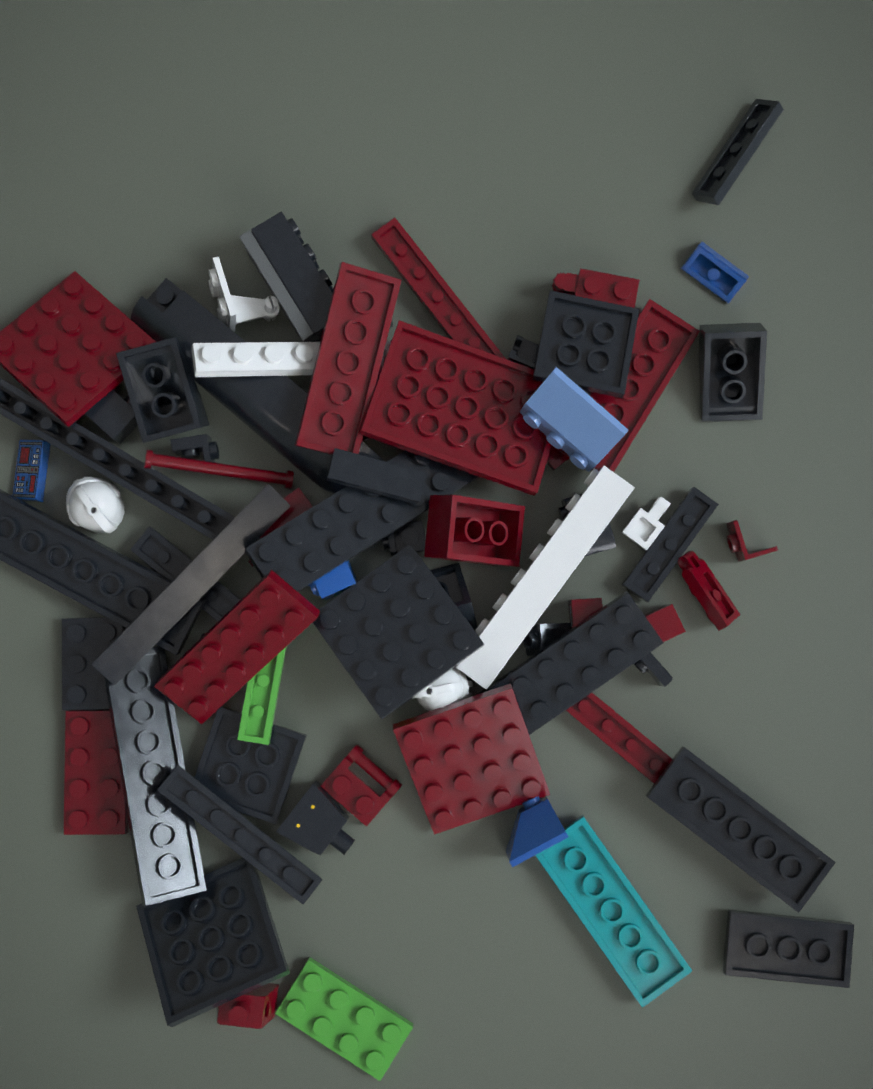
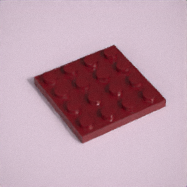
(68, 347)
(471, 758)

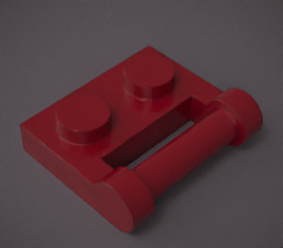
(354, 792)

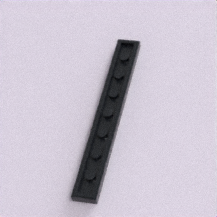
(190, 585)

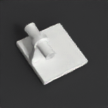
(234, 308)

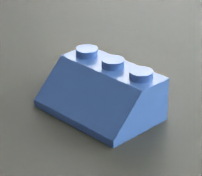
(572, 420)

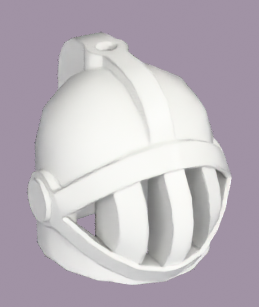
(95, 504)
(445, 691)

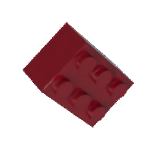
(474, 530)

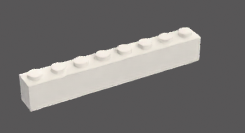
(546, 574)

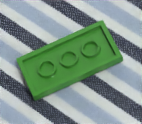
(344, 1019)

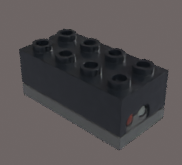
(291, 274)

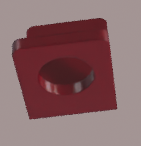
(737, 544)

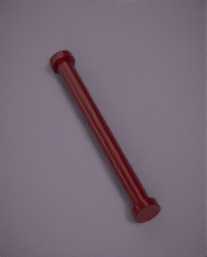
(218, 469)

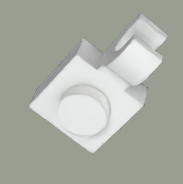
(645, 526)

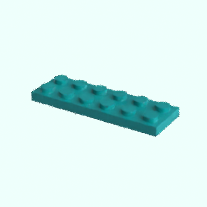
(614, 913)

